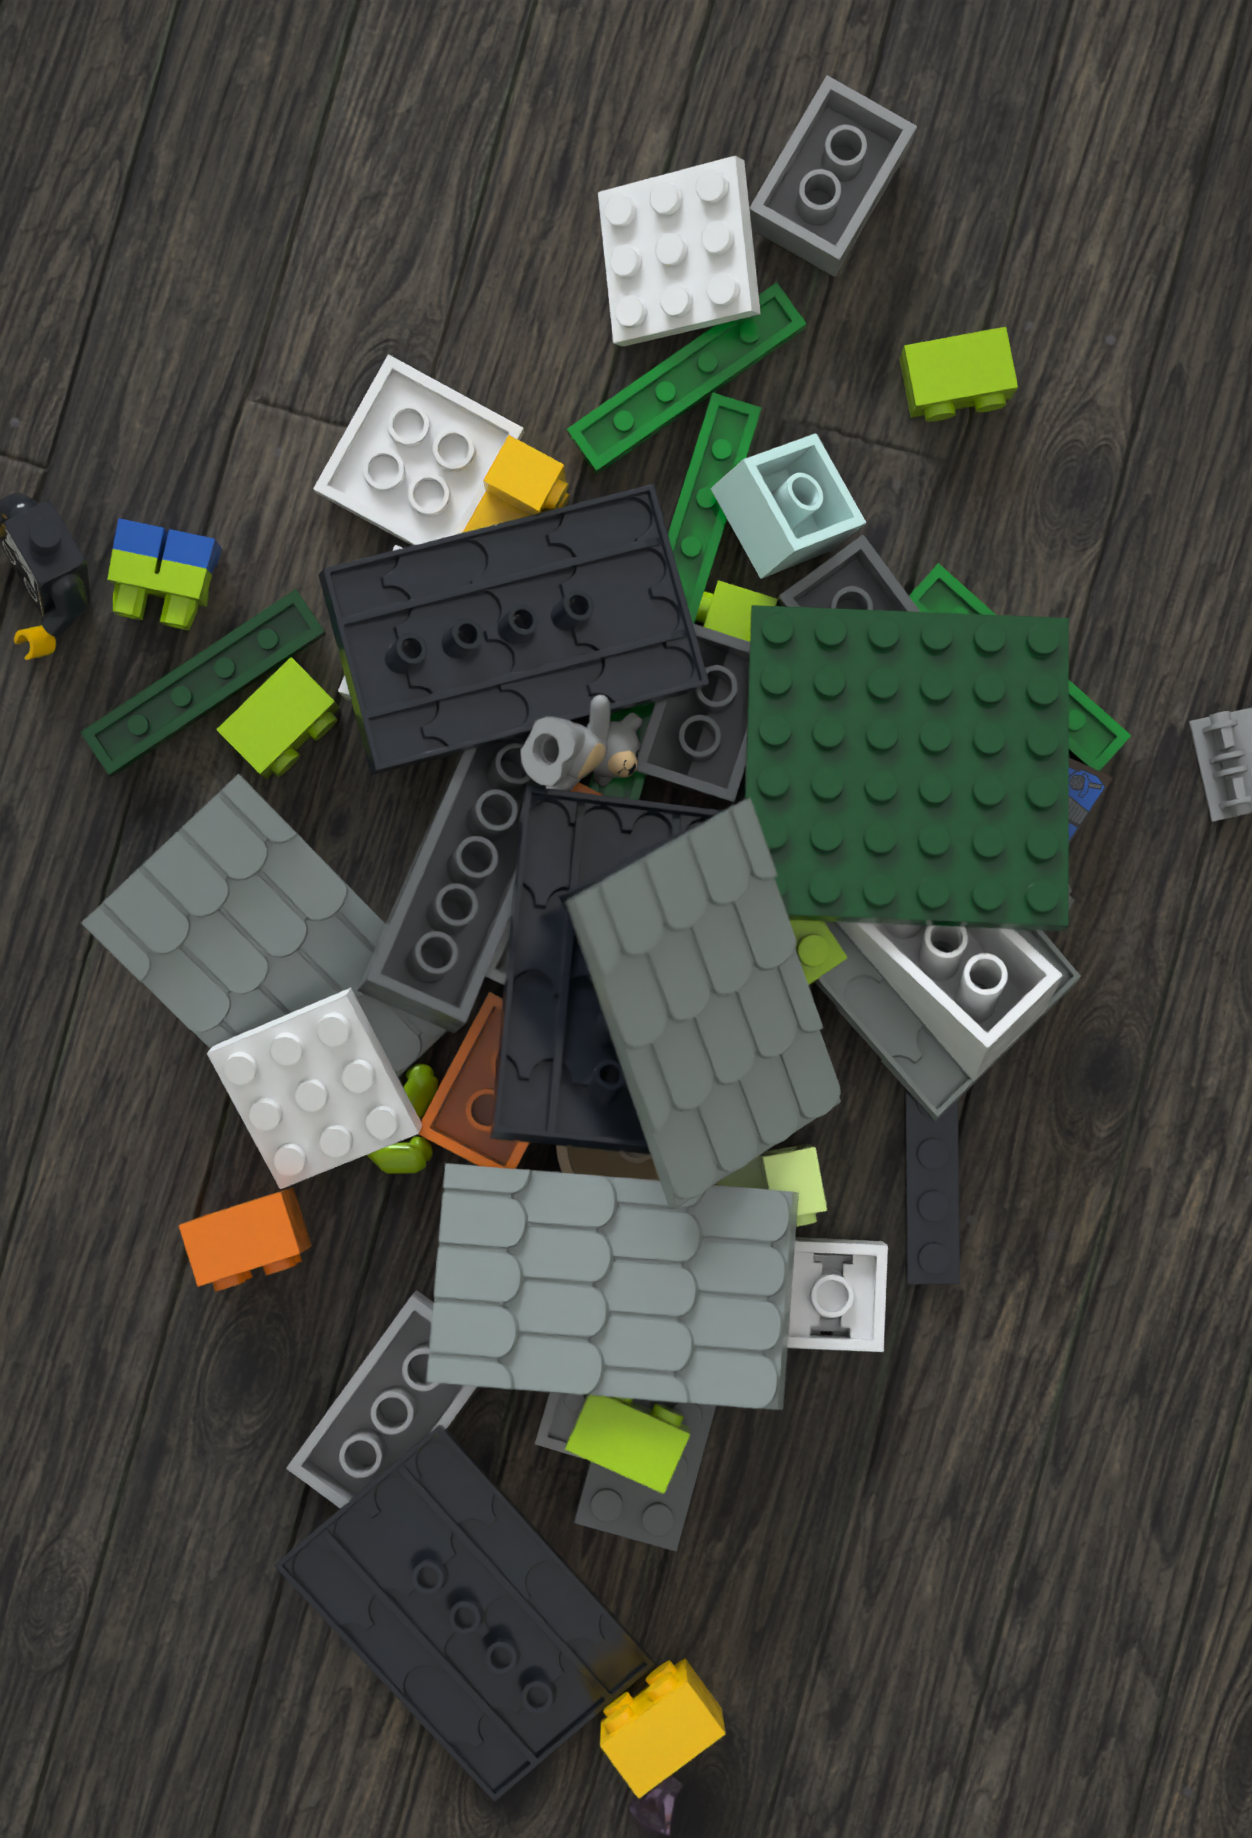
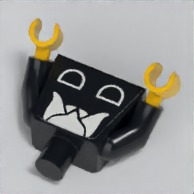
(46, 565)

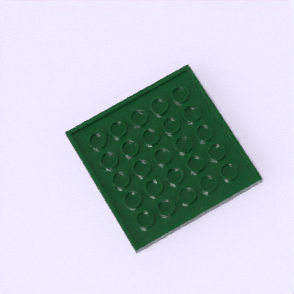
(912, 765)

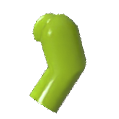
(420, 1087)
(403, 1157)

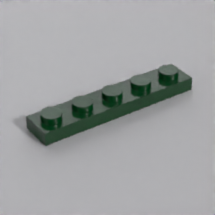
(203, 683)

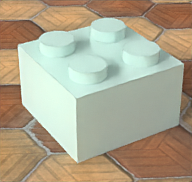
(788, 505)

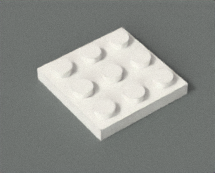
(679, 252)
(414, 456)
(315, 1089)

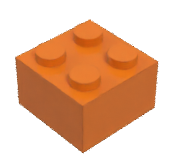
(245, 1237)

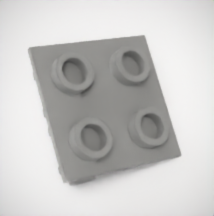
(1225, 761)

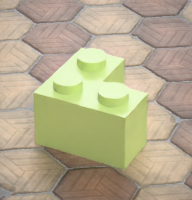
(785, 1170)

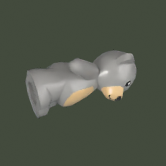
(565, 752)

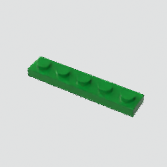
(684, 380)
(1092, 732)

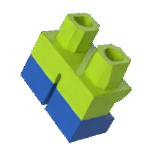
(161, 565)

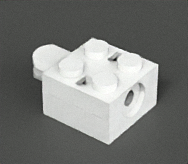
(838, 1294)

